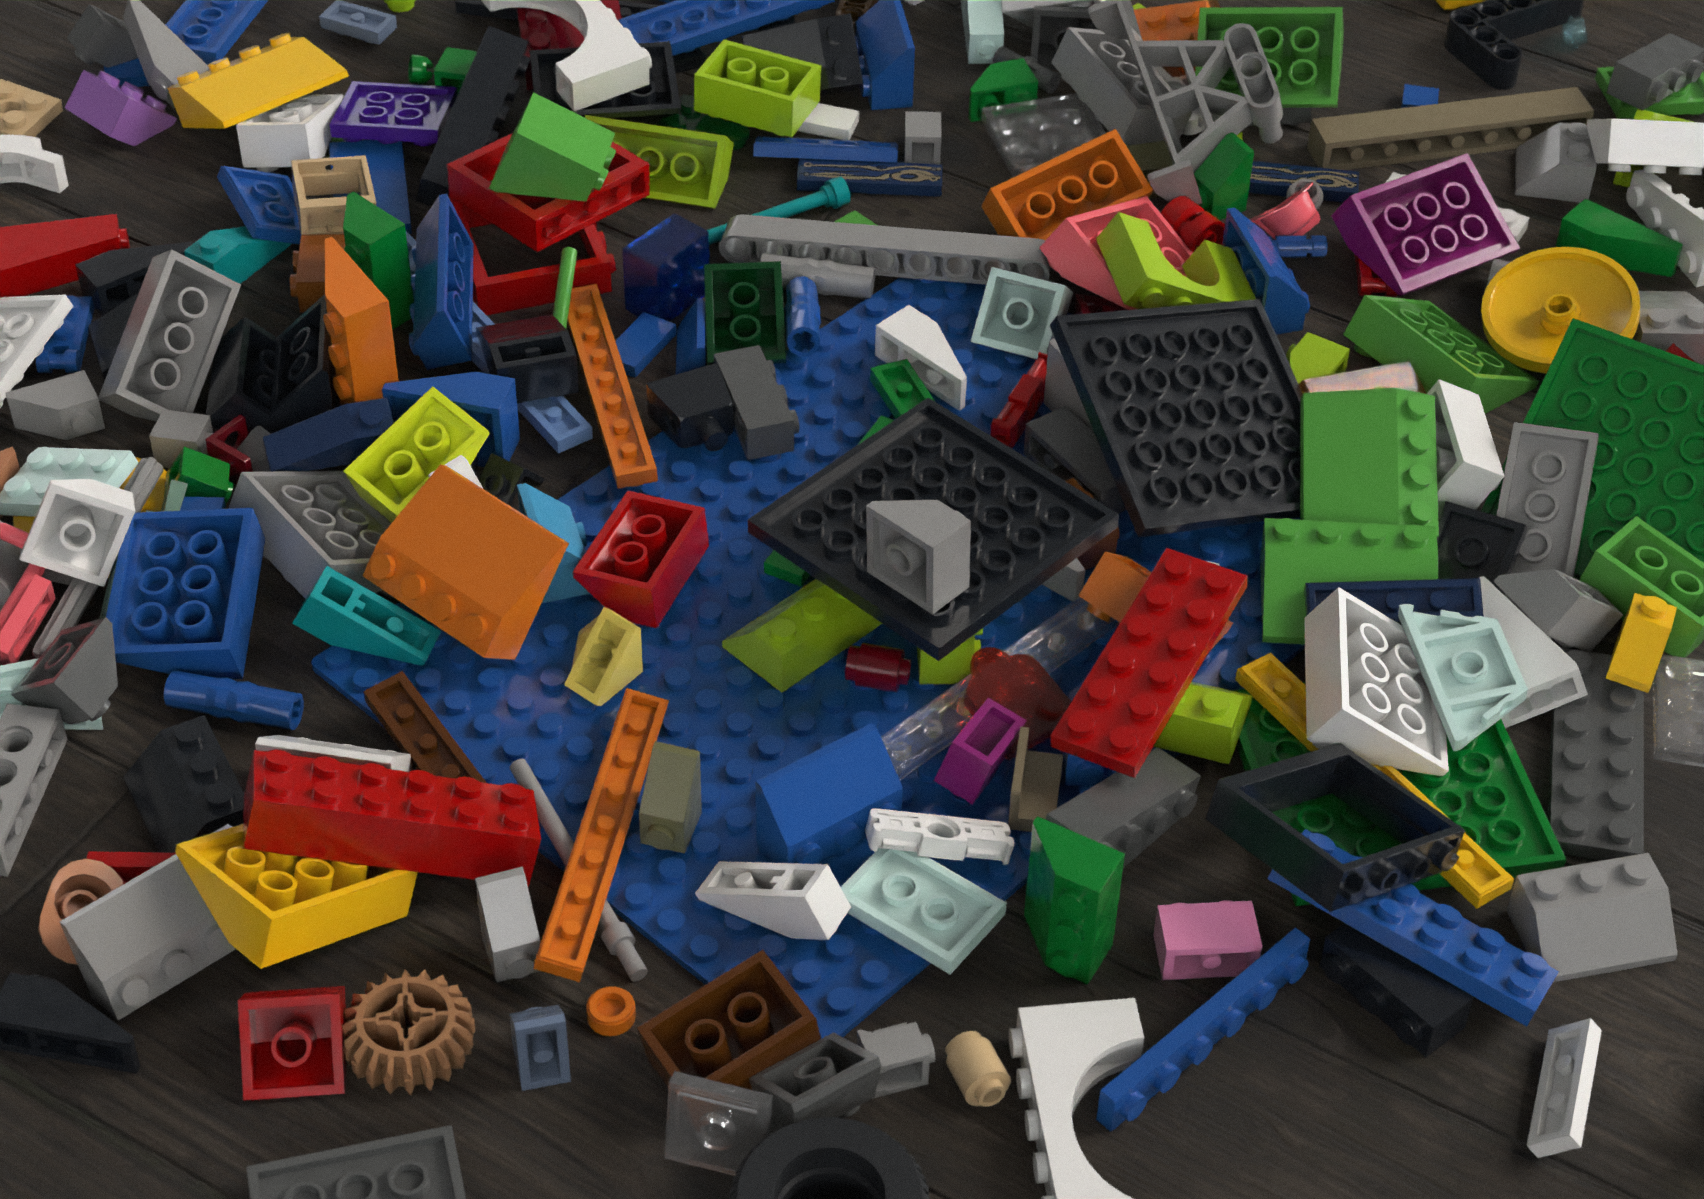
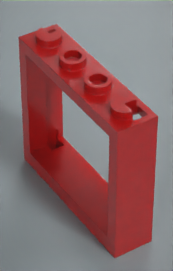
(539, 228)
(535, 285)

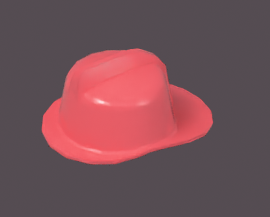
(1291, 217)

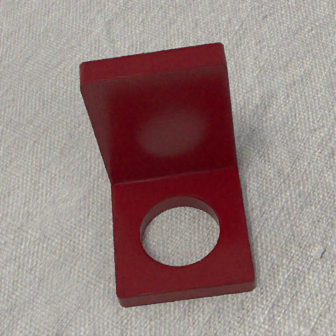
(220, 450)

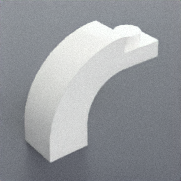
(27, 163)

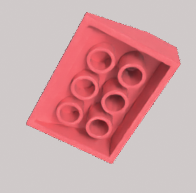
(1078, 258)

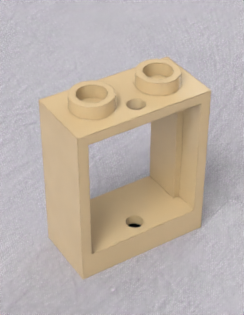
(312, 179)

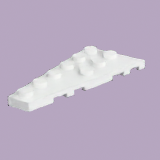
(24, 331)

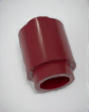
(877, 667)

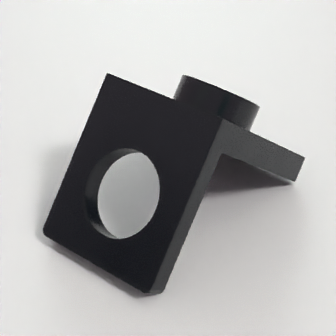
(502, 477)

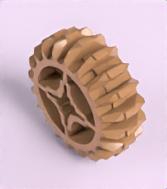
(436, 1041)

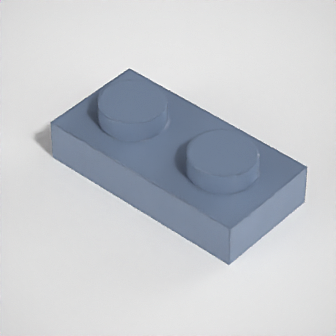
(358, 22)

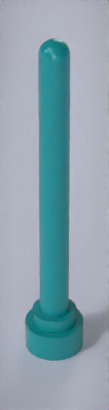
(833, 193)

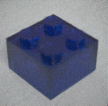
(666, 268)

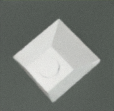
(79, 529)

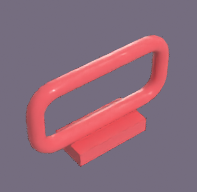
(25, 605)

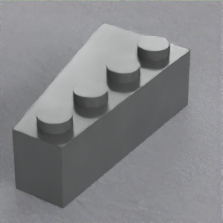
(1129, 810)

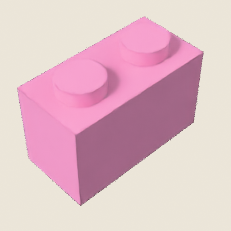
(1206, 939)

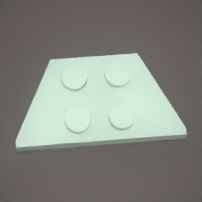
(1464, 669)

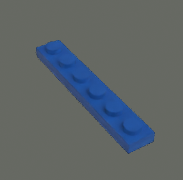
(1194, 1037)

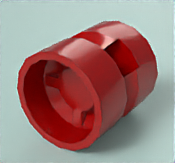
(1192, 222)

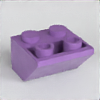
(118, 109)

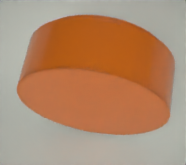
(611, 1011)

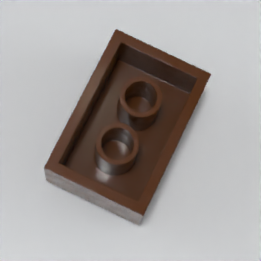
(731, 1026)

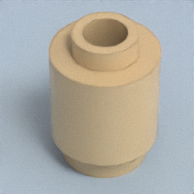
(977, 1069)

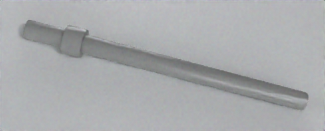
(615, 934)

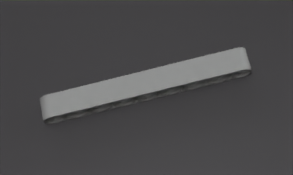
(886, 248)

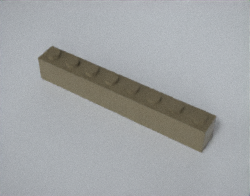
(1441, 129)

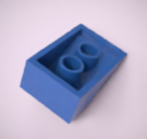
(481, 395)

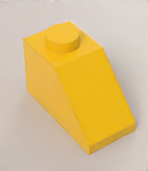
(1641, 642)

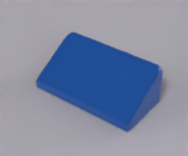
(692, 339)

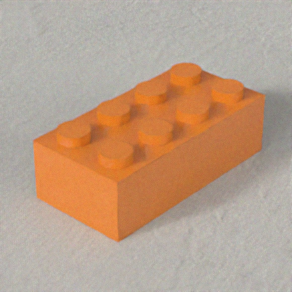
(1066, 186)

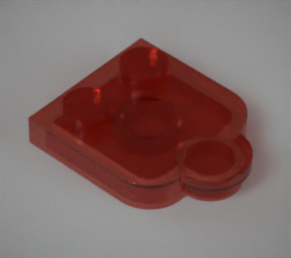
(1021, 687)

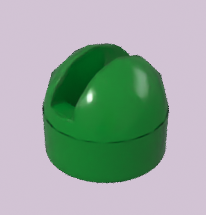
(417, 69)

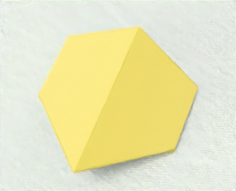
(605, 657)

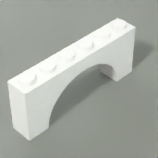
(605, 62)
(1062, 1057)

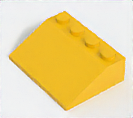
(253, 82)
(289, 903)

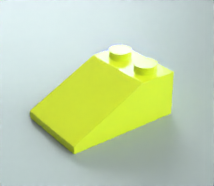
(410, 449)

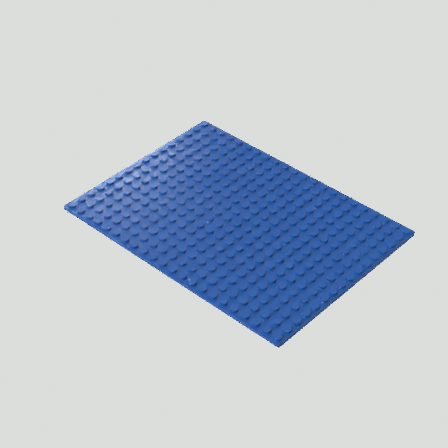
(738, 718)

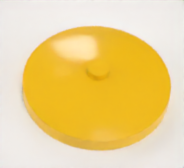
(1540, 294)

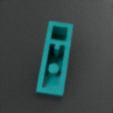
(234, 252)
(364, 622)

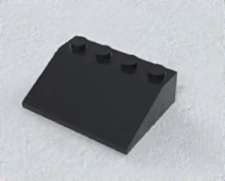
(653, 99)

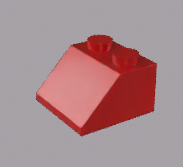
(292, 1042)

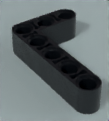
(1483, 34)

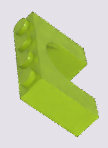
(1150, 281)

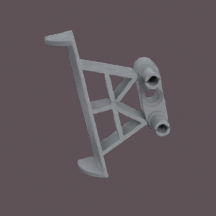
(1240, 50)

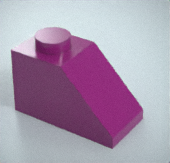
(979, 750)

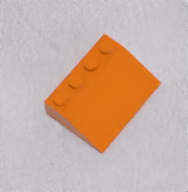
(358, 328)
(467, 564)

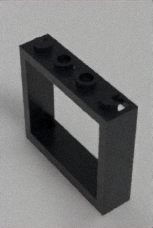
(1245, 805)

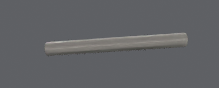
(81, 592)

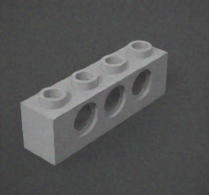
(28, 756)

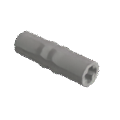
(829, 276)

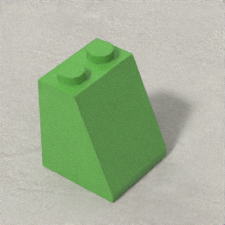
(554, 154)

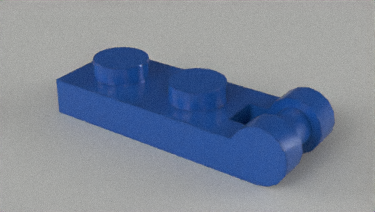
(68, 343)

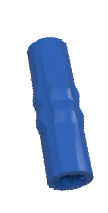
(802, 316)
(233, 700)

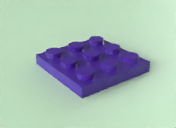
(393, 113)

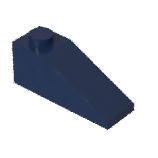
(328, 438)

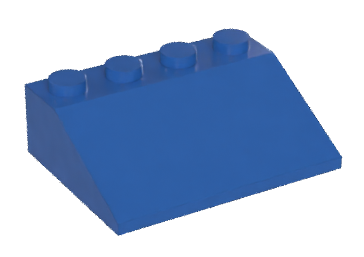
(187, 591)

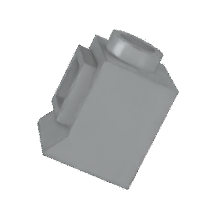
(903, 1056)

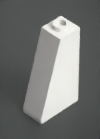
(1545, 667)

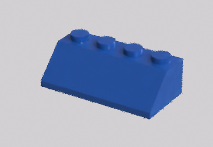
(442, 288)

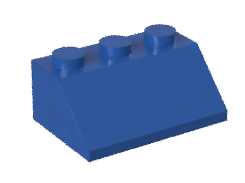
(886, 56)
(1266, 273)
(825, 798)

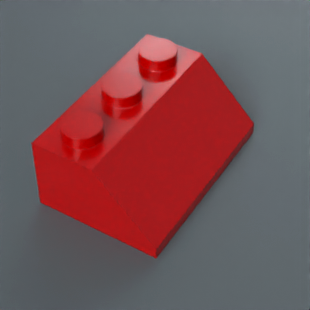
(644, 556)

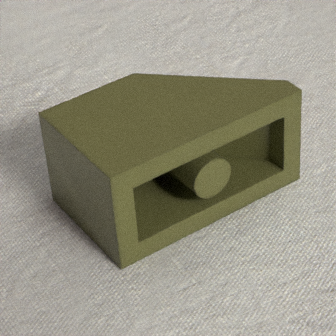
(671, 798)

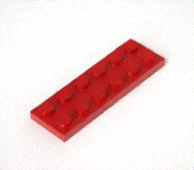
(1149, 662)

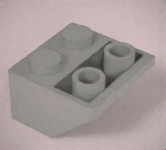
(1561, 606)

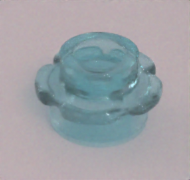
(1574, 31)

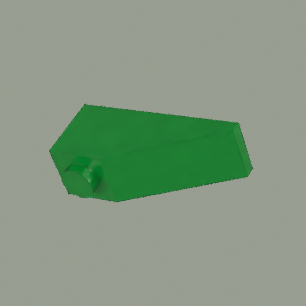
(1619, 238)

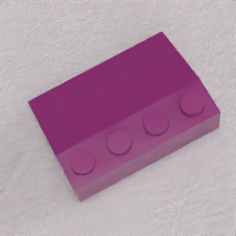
(1425, 226)

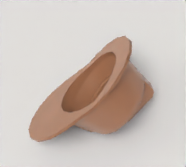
(70, 891)

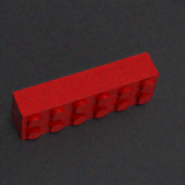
(388, 817)

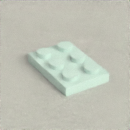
(26, 490)
(922, 906)

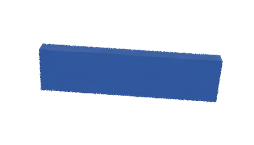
(825, 149)

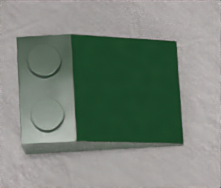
(745, 308)

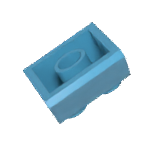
(559, 520)

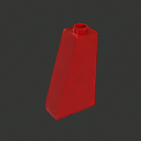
(47, 252)

